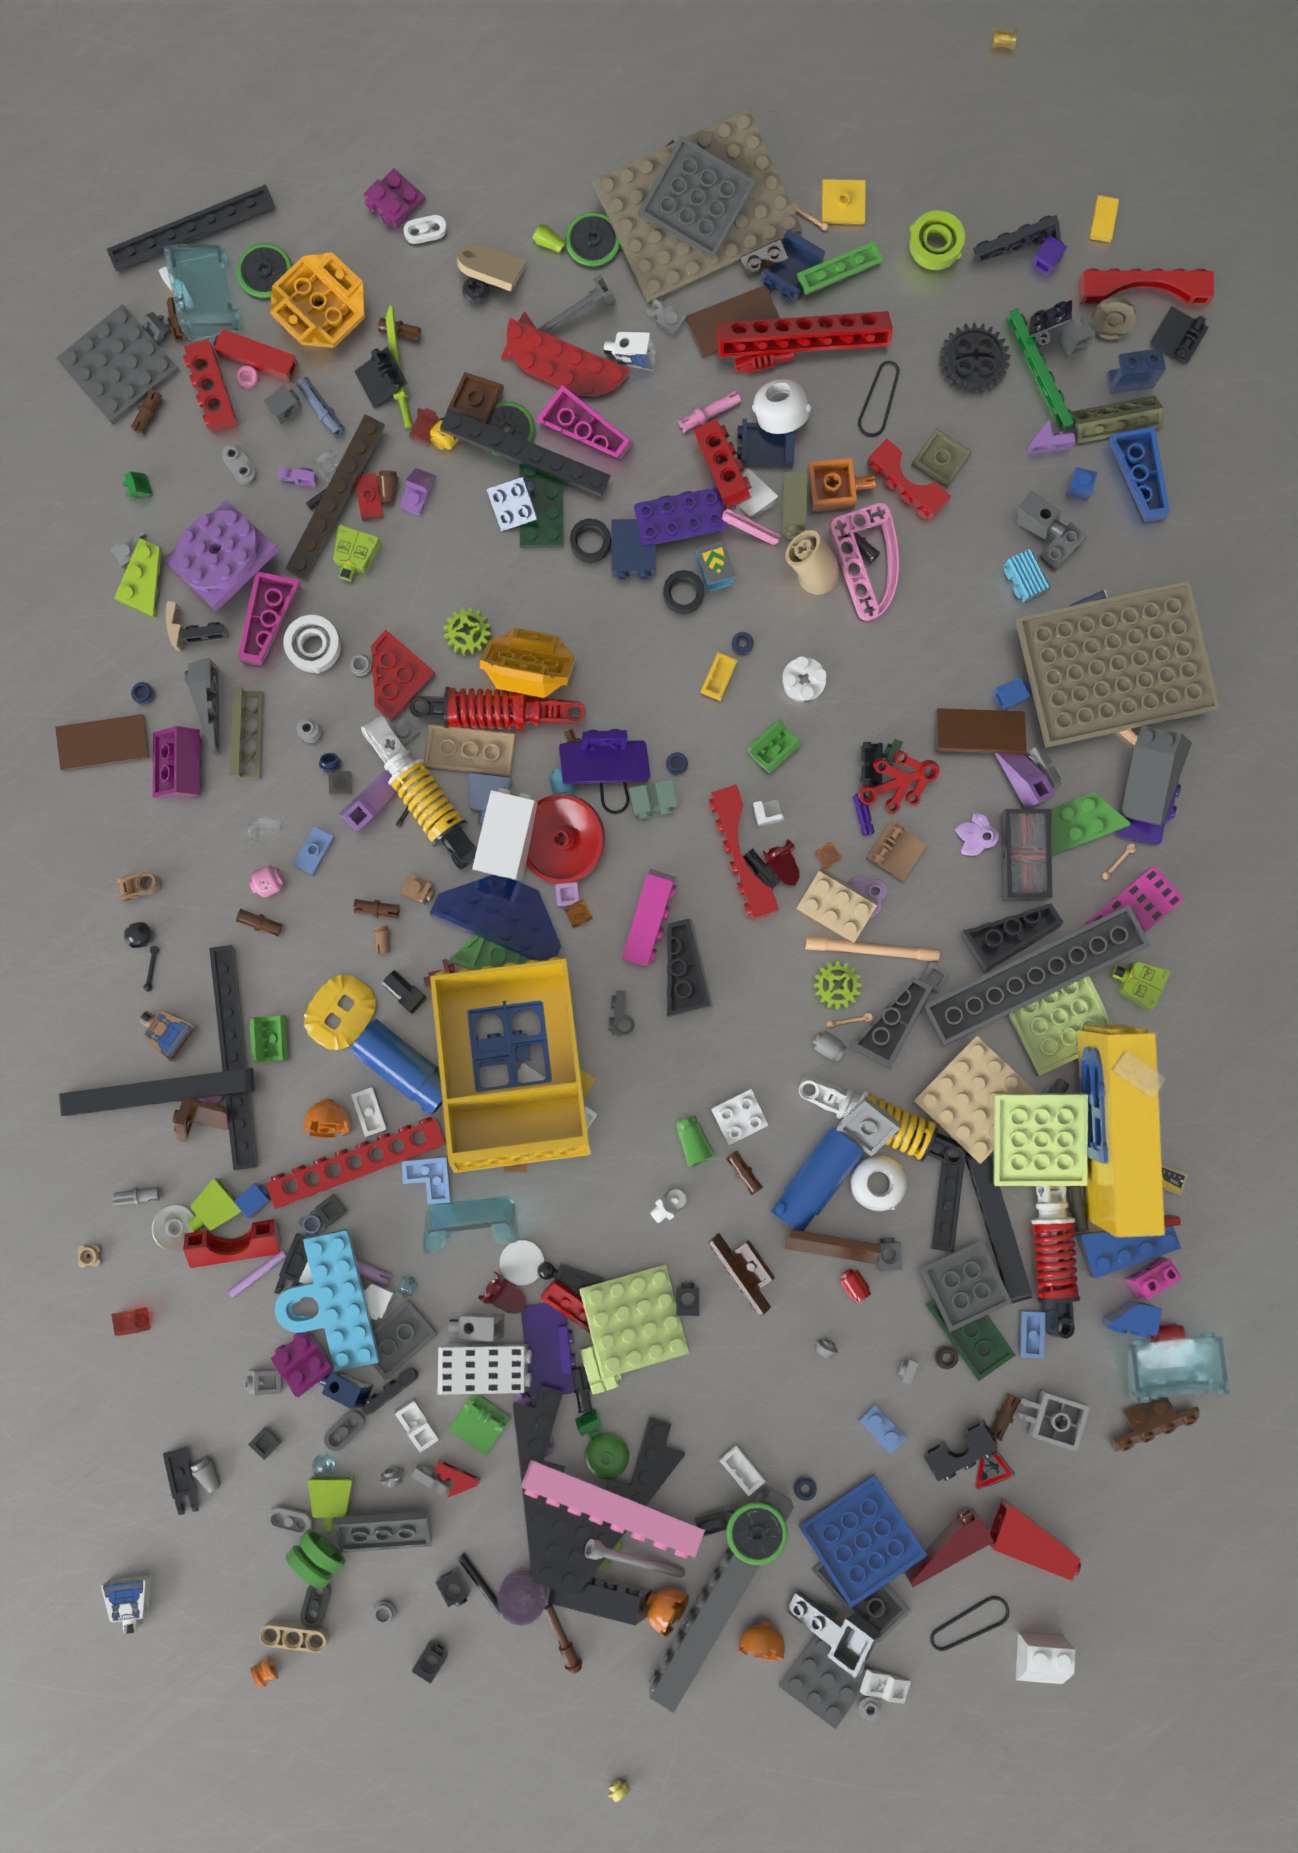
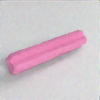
(751, 526)

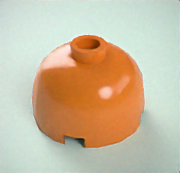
(325, 1119)
(666, 1609)
(763, 1642)

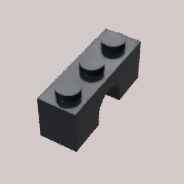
(945, 1462)

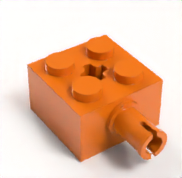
(845, 484)

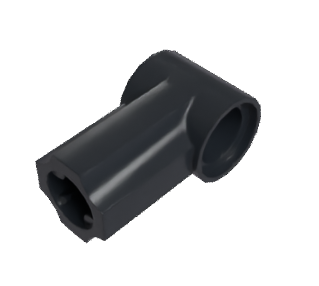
(407, 994)
(714, 1521)

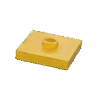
(843, 201)

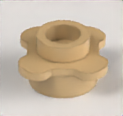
(84, 1261)

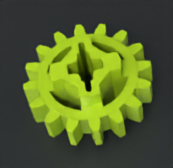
(459, 632)
(845, 992)

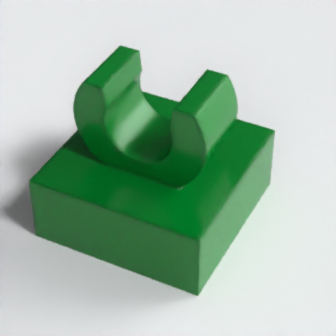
(137, 484)
(589, 1424)

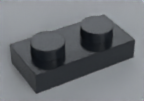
(194, 633)

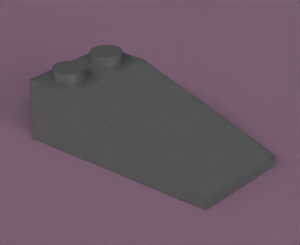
(1154, 774)
(881, 1609)

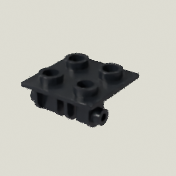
(1045, 320)
(1180, 334)
(380, 376)

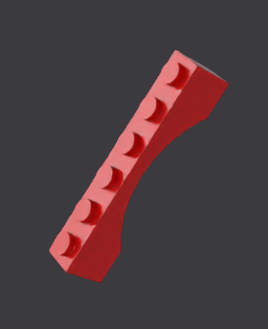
(1189, 286)
(758, 896)

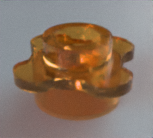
(827, 861)

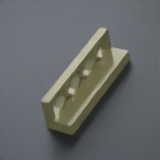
(1117, 420)
(238, 734)

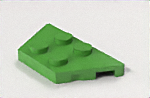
(1083, 822)
(483, 953)

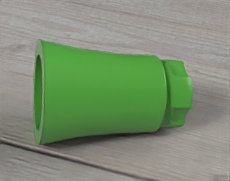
(694, 1142)

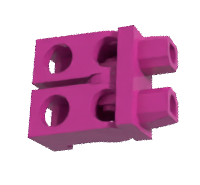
(1153, 1279)

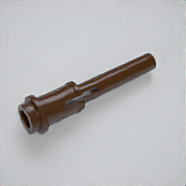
(573, 1663)

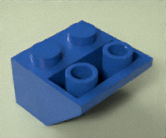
(1135, 1316)

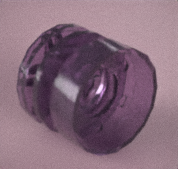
(519, 1583)

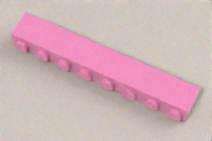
(613, 1509)

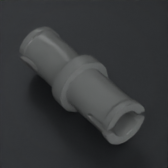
(1077, 1208)

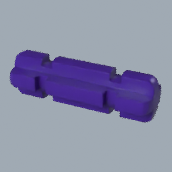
(864, 816)

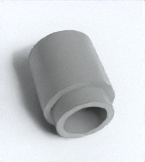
(311, 736)
(829, 1046)

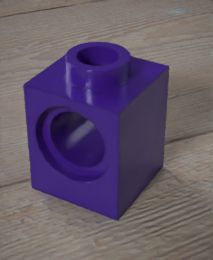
(1049, 255)

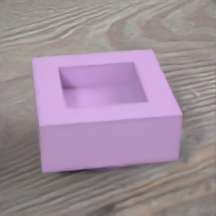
(566, 894)

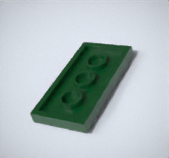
(548, 505)
(977, 1343)

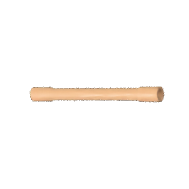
(920, 953)

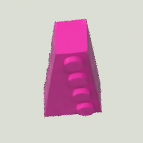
(578, 420)
(648, 918)

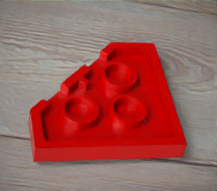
(396, 675)

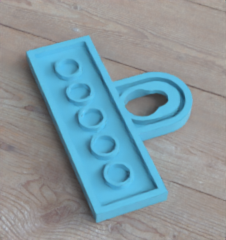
(340, 1301)

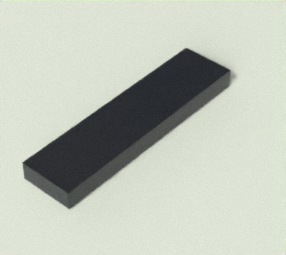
(947, 1207)

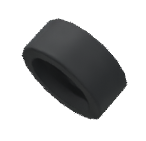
(587, 524)
(683, 575)

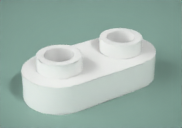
(425, 228)

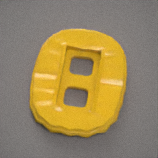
(352, 1021)

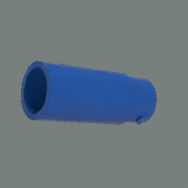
(400, 1065)
(817, 1180)

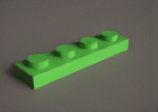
(839, 268)

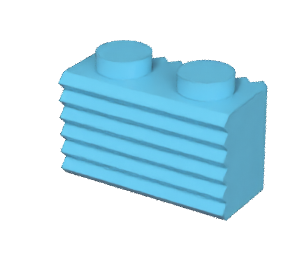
(1026, 576)

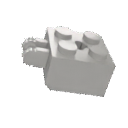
(1043, 1423)

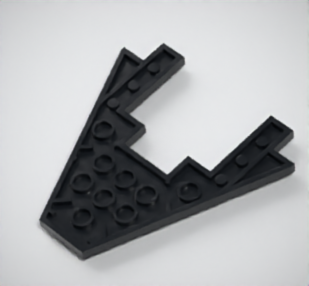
(559, 1537)

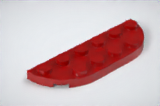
(562, 362)

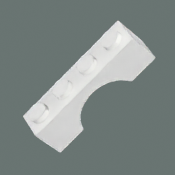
(377, 1296)

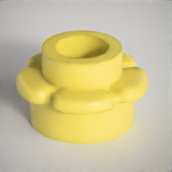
(618, 1790)

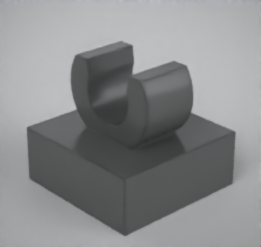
(155, 327)

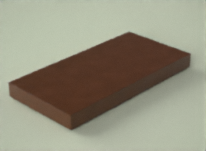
(748, 306)
(981, 731)
(102, 742)
(833, 1246)

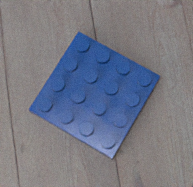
(863, 1541)

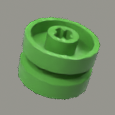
(315, 1559)

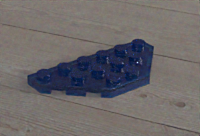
(502, 914)

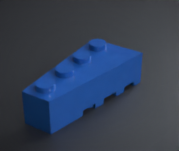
(1142, 469)
(1108, 1254)

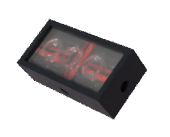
(1026, 854)

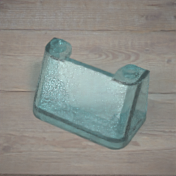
(200, 289)
(472, 1214)
(1176, 1367)

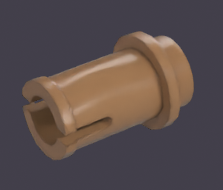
(382, 939)

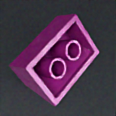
(176, 762)

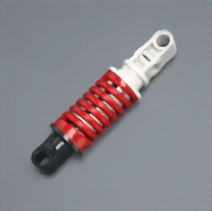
(1057, 1260)

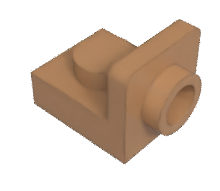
(418, 889)

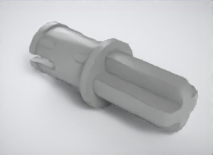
(136, 1196)

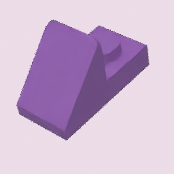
(1046, 442)
(417, 491)

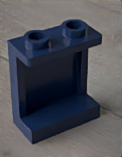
(783, 275)
(1137, 371)
(764, 448)
(628, 553)

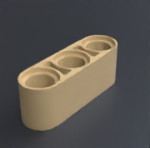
(284, 1640)

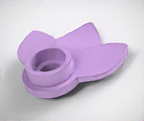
(973, 835)
(865, 885)

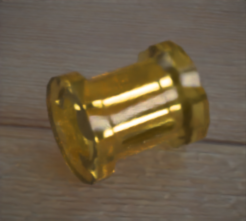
(1004, 39)

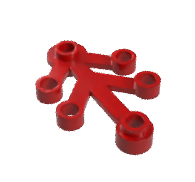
(901, 782)

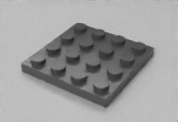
(696, 197)
(117, 364)

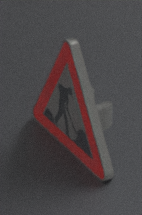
(993, 1471)

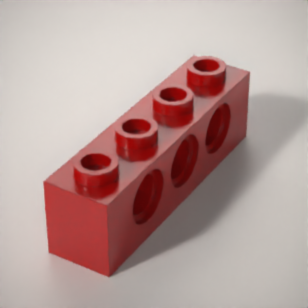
(197, 355)
(708, 437)

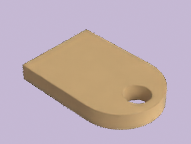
(490, 265)

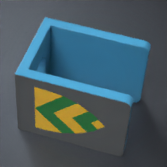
(715, 565)

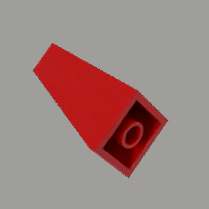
(1027, 1541)

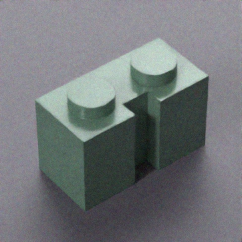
(653, 799)

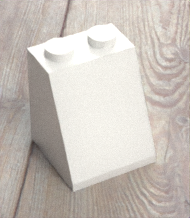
(1044, 1658)

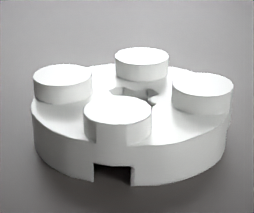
(807, 691)

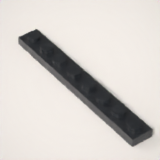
(191, 227)
(525, 452)

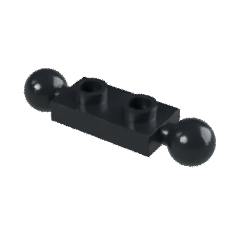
(568, 1276)

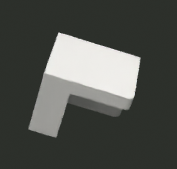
(767, 812)

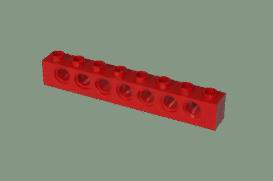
(804, 334)
(283, 1196)

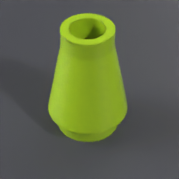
(548, 238)

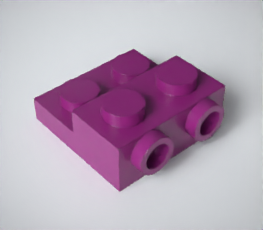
(393, 198)
(302, 1362)

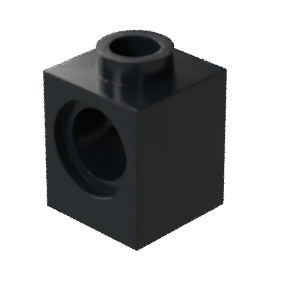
(681, 1308)
(453, 1577)
(428, 1671)

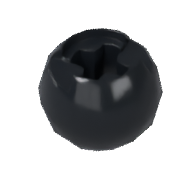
(480, 295)
(138, 935)

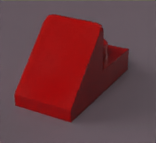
(462, 1479)

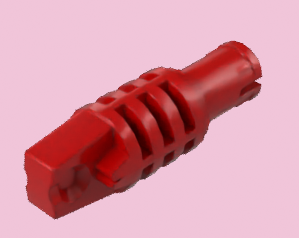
(755, 363)

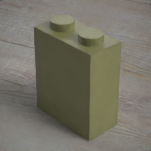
(794, 504)

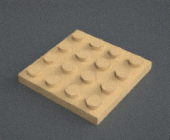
(964, 1096)

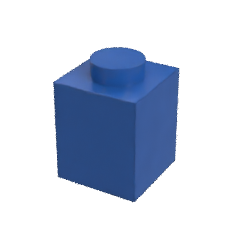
(1081, 483)
(1012, 694)
(253, 1200)

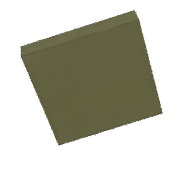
(941, 458)

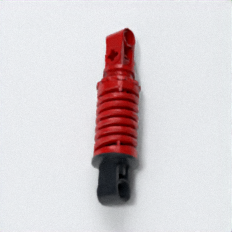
(492, 711)

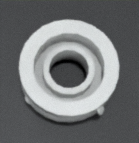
(781, 406)
(303, 629)
(896, 1178)

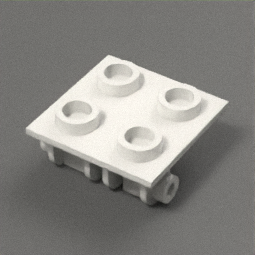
(739, 1116)

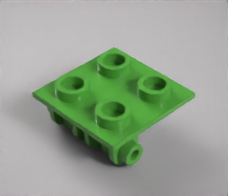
(479, 1423)

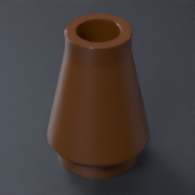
(387, 485)

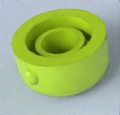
(940, 225)

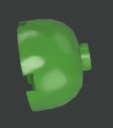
(606, 1455)

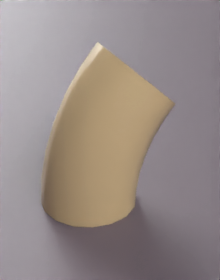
(813, 562)

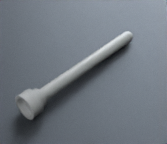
(595, 1549)

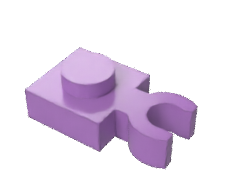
(300, 476)

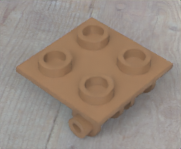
(896, 851)

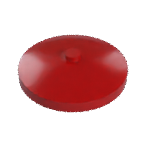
(565, 839)

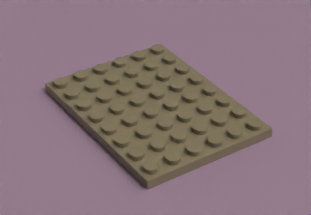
(663, 261)
(1117, 664)

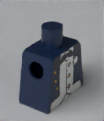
(346, 1389)

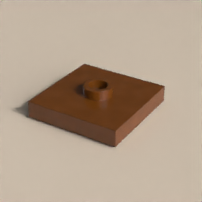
(476, 397)

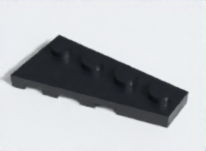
(1018, 239)

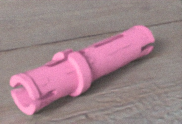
(701, 415)

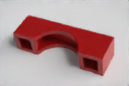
(925, 498)
(207, 1249)

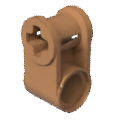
(133, 886)

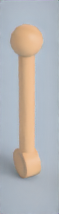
(824, 226)
(1130, 849)
(867, 1017)

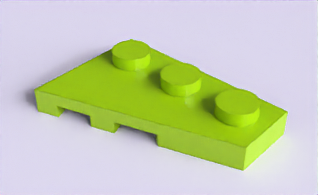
(140, 579)

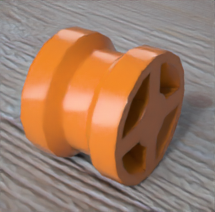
(264, 1673)

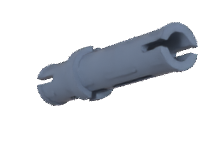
(325, 413)

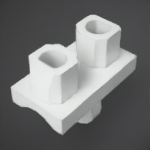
(669, 1204)

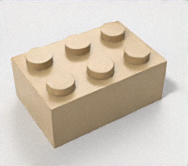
(837, 905)

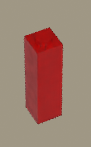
(255, 354)

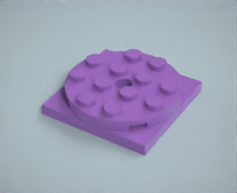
(220, 574)

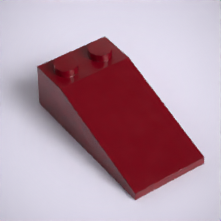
(956, 1542)

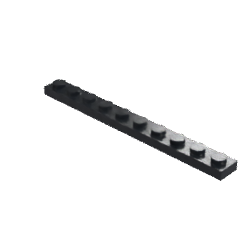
(232, 1054)

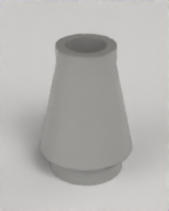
(205, 1474)

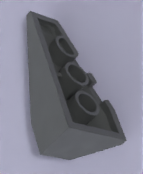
(204, 687)

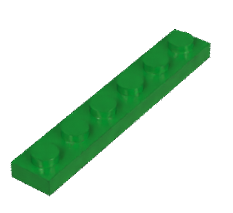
(1043, 377)

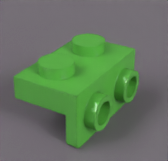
(773, 746)
(268, 1038)

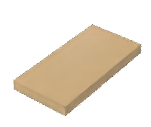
(469, 750)

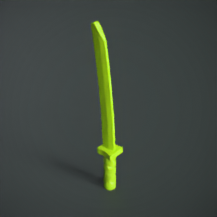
(401, 395)

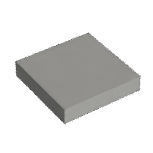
(868, 1126)

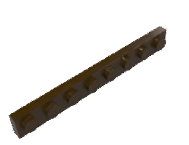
(335, 497)

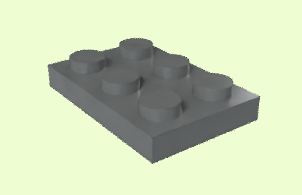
(401, 1338)

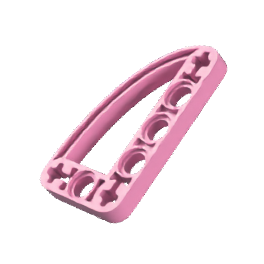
(855, 557)

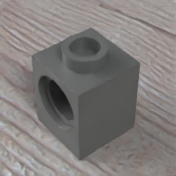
(283, 403)
(893, 1264)

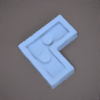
(434, 1173)

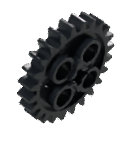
(976, 376)

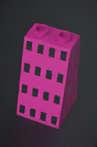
(1149, 897)

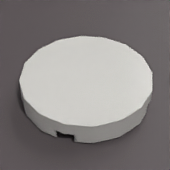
(520, 1262)

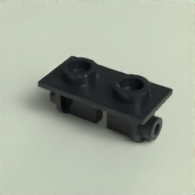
(870, 753)

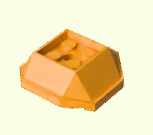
(315, 280)
(527, 662)

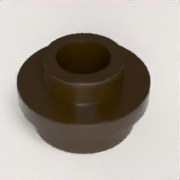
(953, 1357)

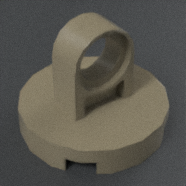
(1114, 318)

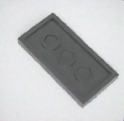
(383, 1531)

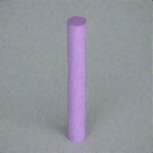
(256, 1274)

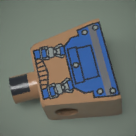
(167, 1032)

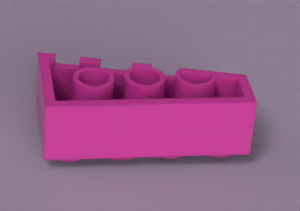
(266, 612)

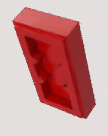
(369, 497)

